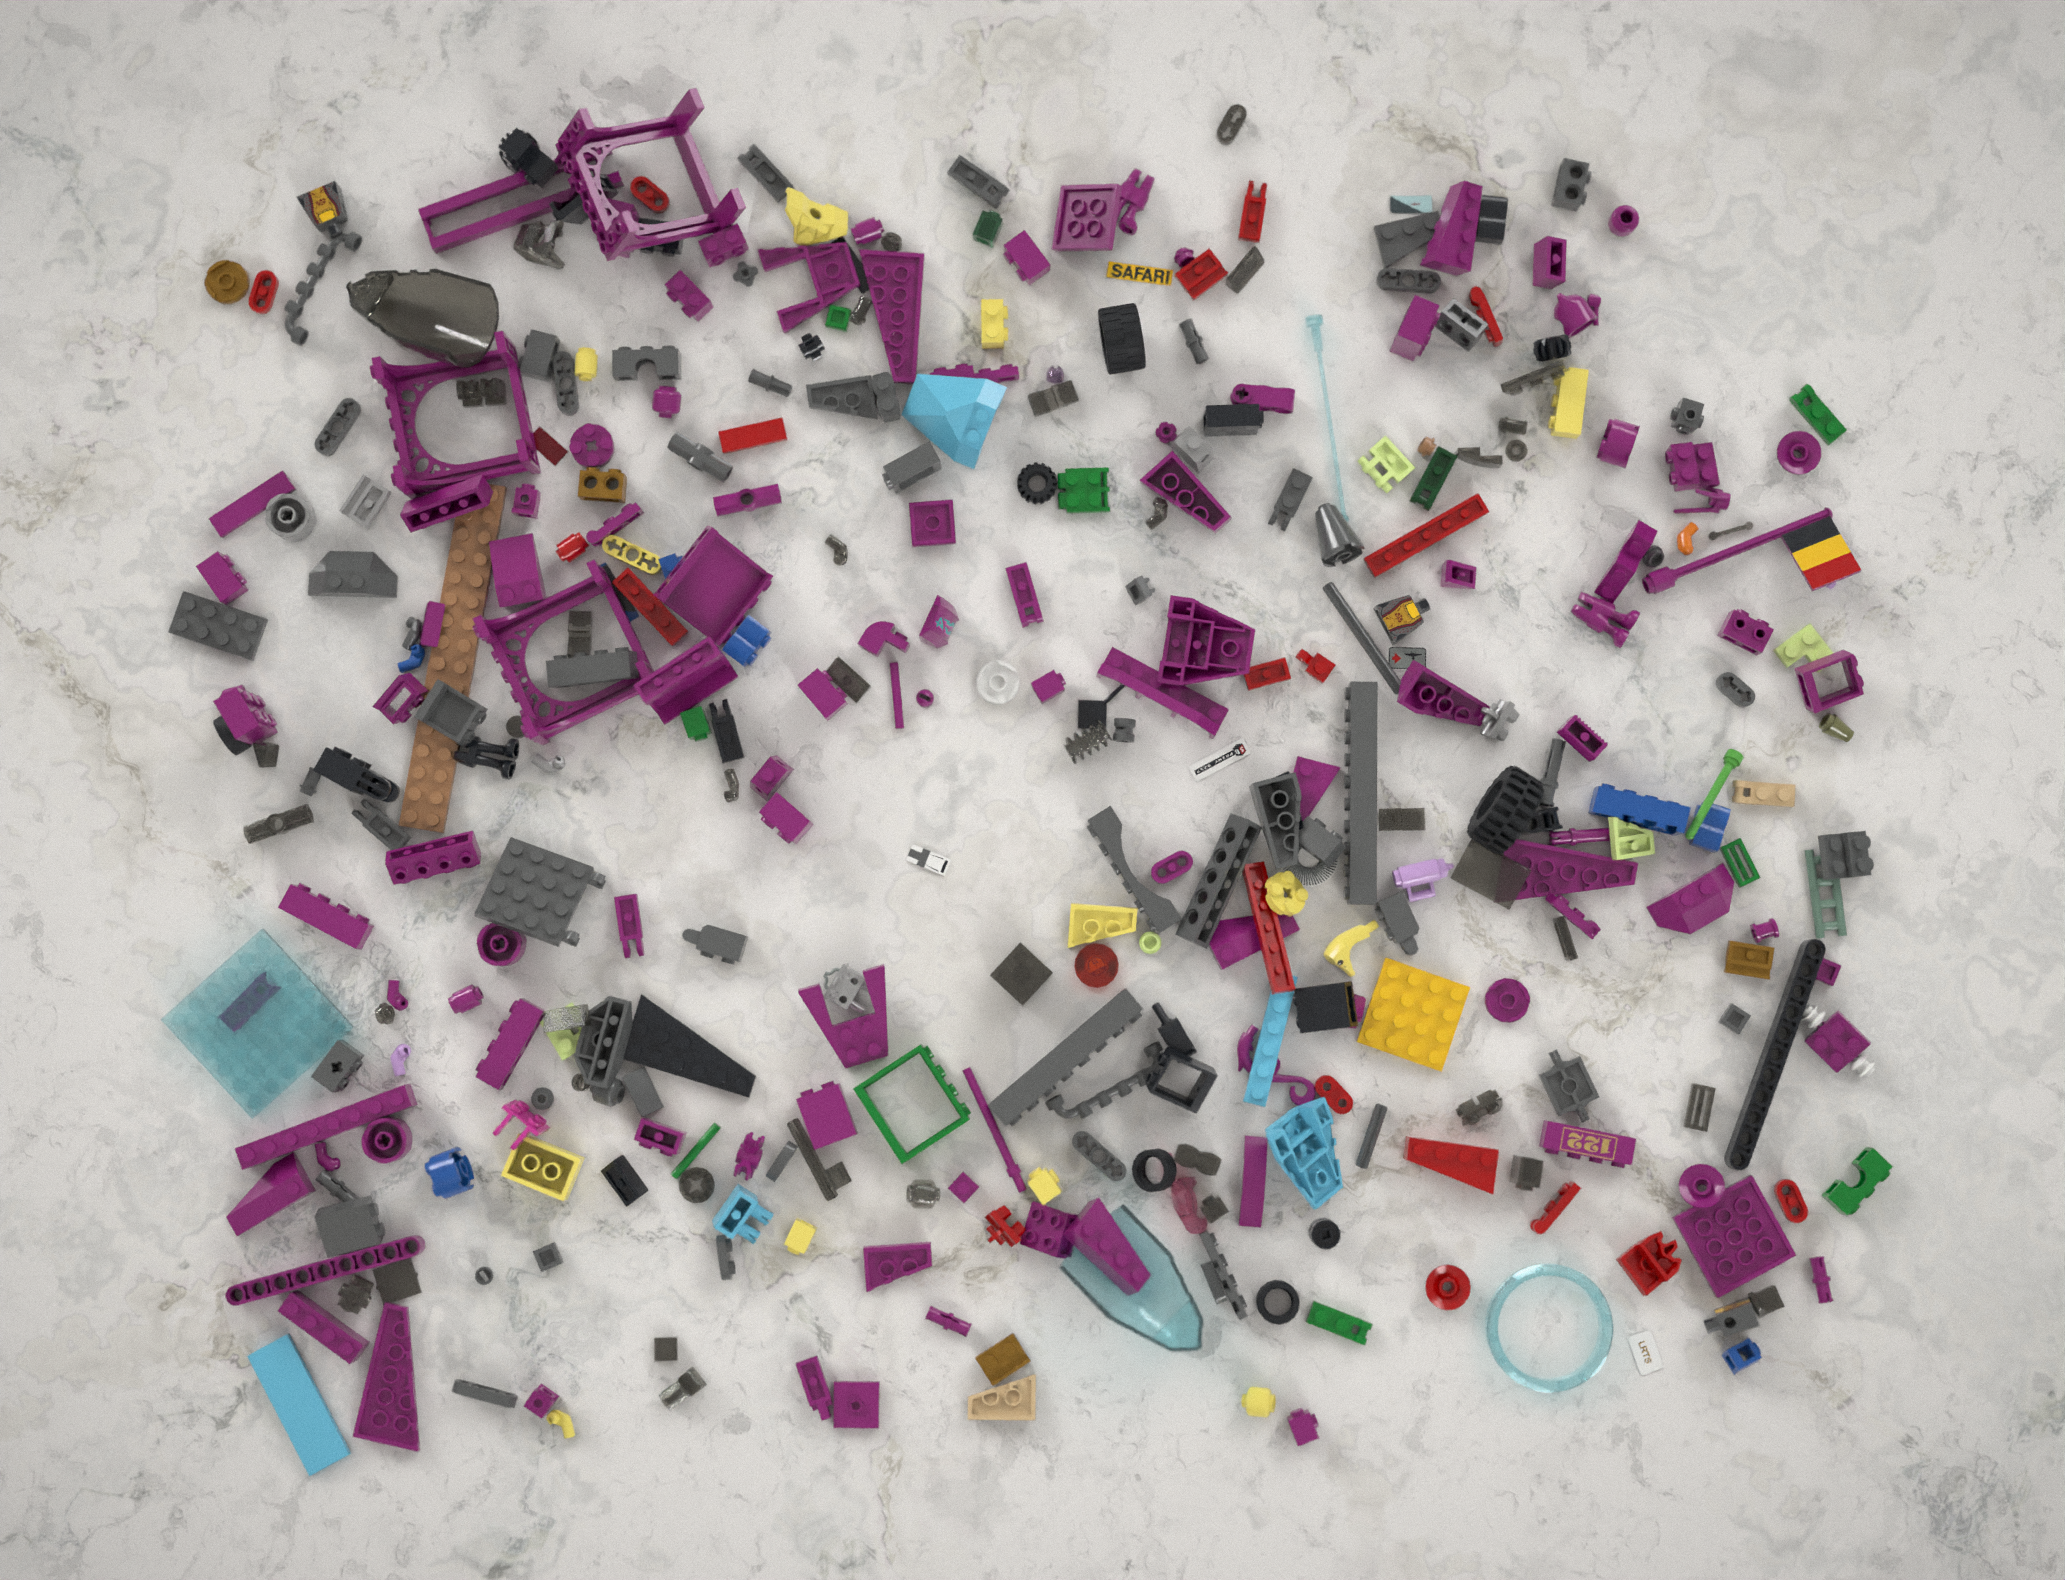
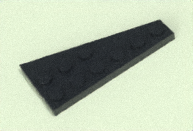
(674, 1048)

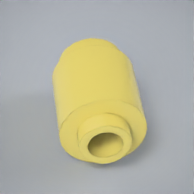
(586, 364)

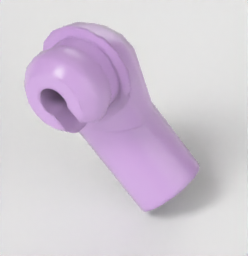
(398, 1057)

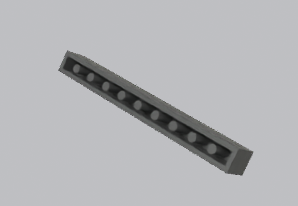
(1362, 793)

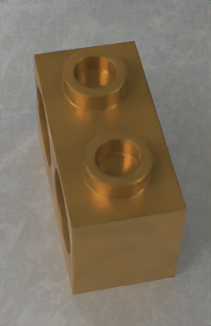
(601, 490)

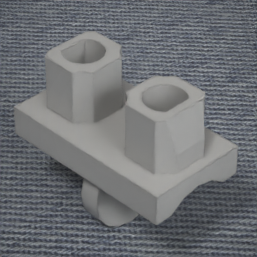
(1496, 718)

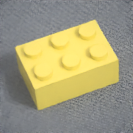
(543, 1167)

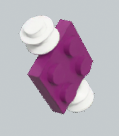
(1837, 1041)

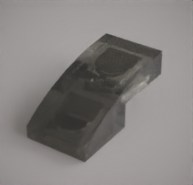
(1053, 398)
(1472, 456)
(579, 632)
(1402, 819)

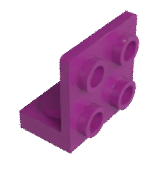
(1046, 1229)

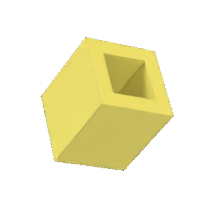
(800, 1237)

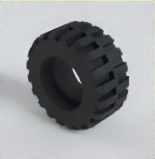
(1505, 809)

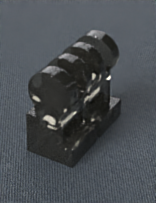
(474, 392)

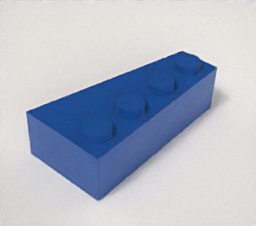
(1639, 810)

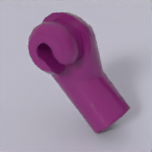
(324, 1159)

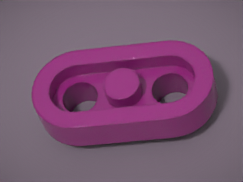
(1171, 867)

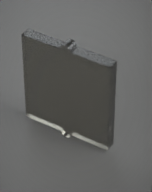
(397, 1281)

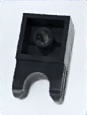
(355, 775)

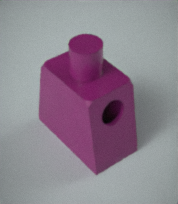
(770, 777)

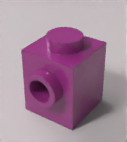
(1303, 1426)

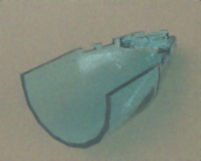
(1163, 1306)

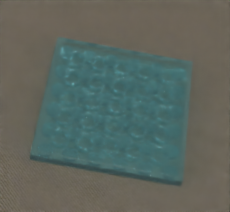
(257, 1023)

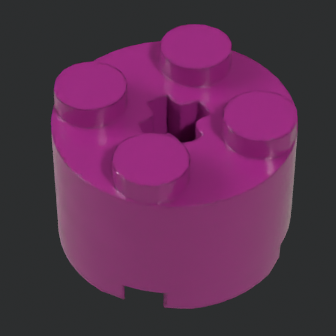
(1619, 442)
(489, 947)
(378, 1130)

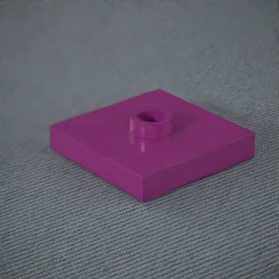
(932, 523)
(856, 1404)

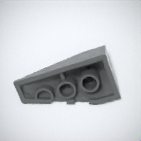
(1278, 812)

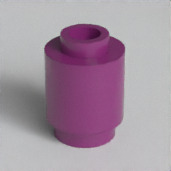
(867, 231)
(466, 999)

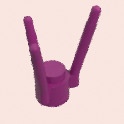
(1717, 499)

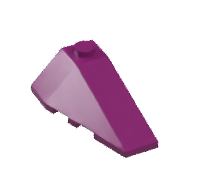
(275, 1191)

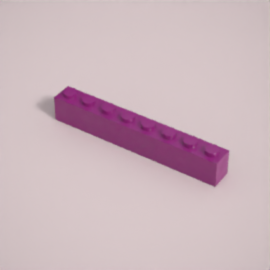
(326, 1126)

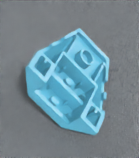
(954, 413)
(1305, 1150)

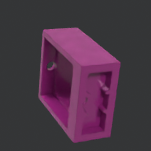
(1808, 687)

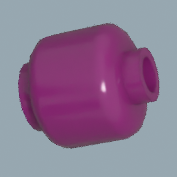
(1623, 221)
(666, 401)

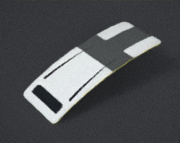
(928, 860)

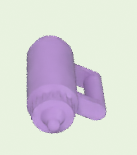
(1419, 874)

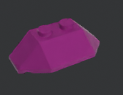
(1695, 902)

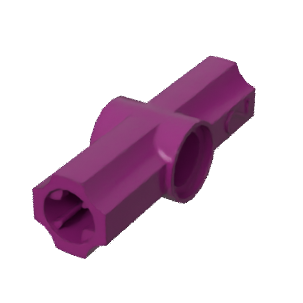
(761, 496)

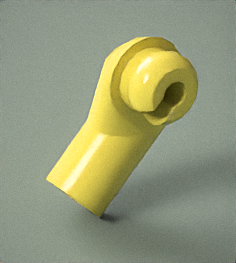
(563, 1420)

